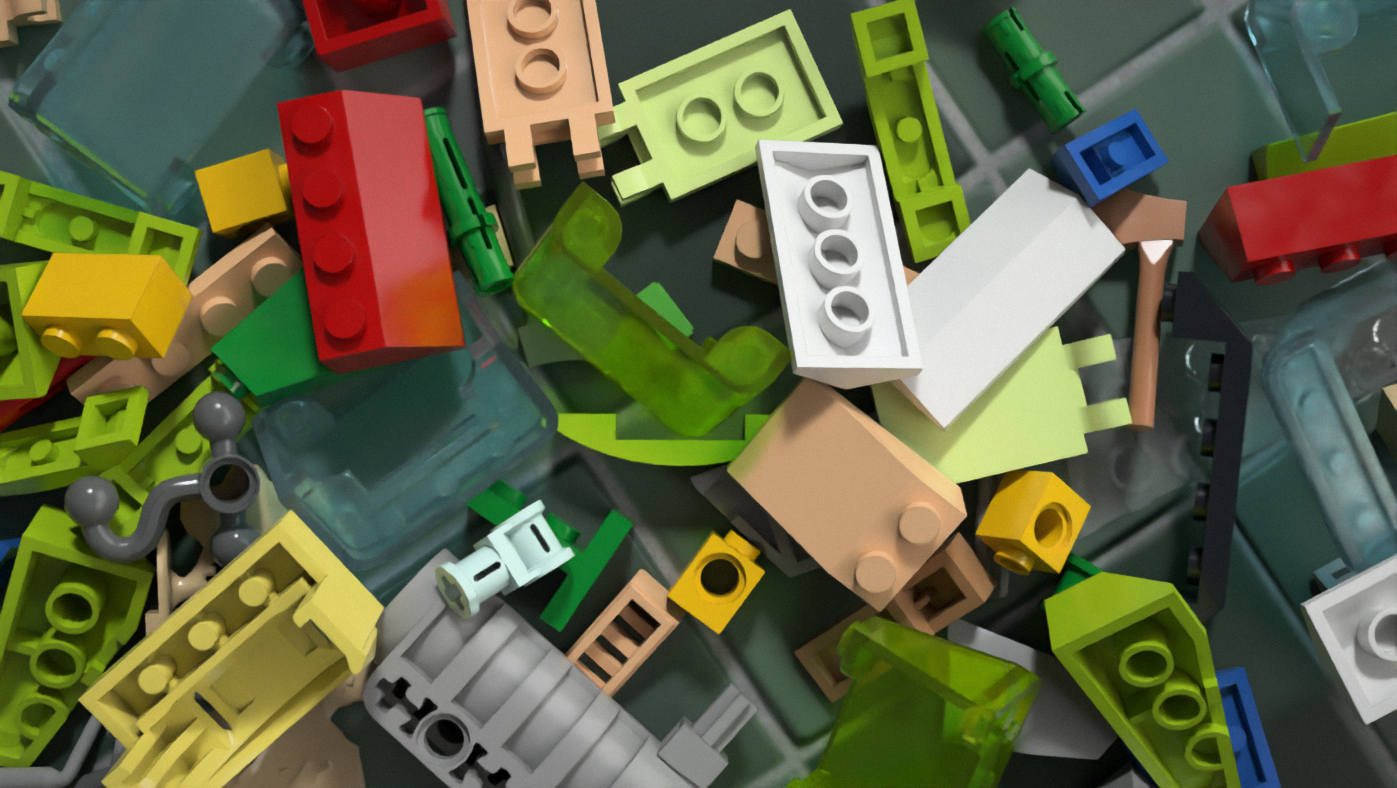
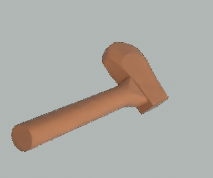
(1153, 228)

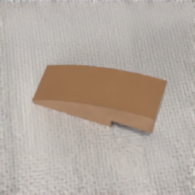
(934, 597)

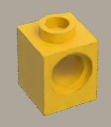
(246, 193)
(1032, 522)
(717, 608)

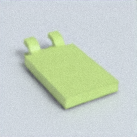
(710, 107)
(1020, 421)

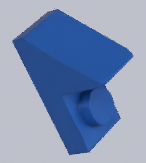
(1108, 159)

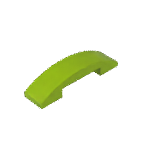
(908, 127)
(79, 224)
(601, 434)
(75, 447)
(166, 452)

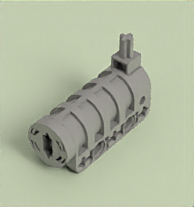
(524, 704)

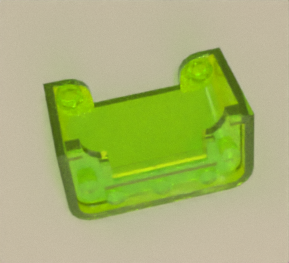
(627, 339)
(922, 712)

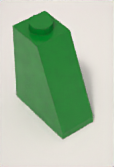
(275, 350)

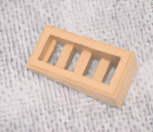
(654, 600)

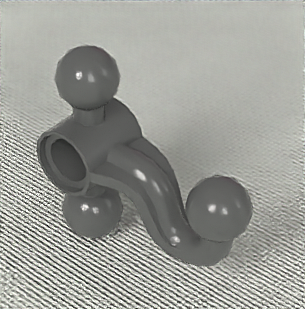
(95, 500)

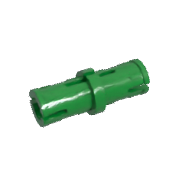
(1033, 70)

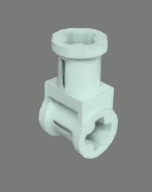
(511, 556)

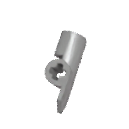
(1063, 716)

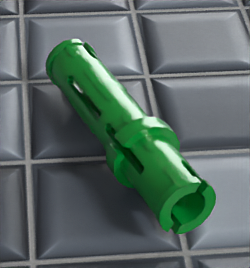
(470, 224)

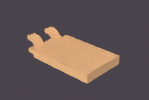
(541, 80)

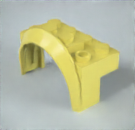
(255, 644)

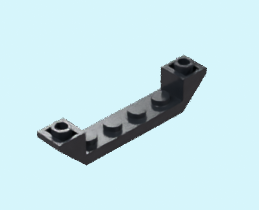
(1201, 316)

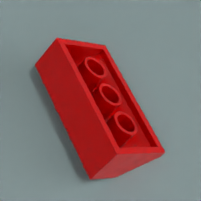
(1304, 222)
(370, 229)

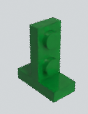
(504, 500)

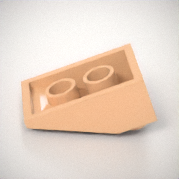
(848, 491)

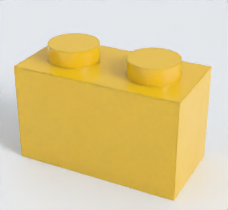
(107, 305)

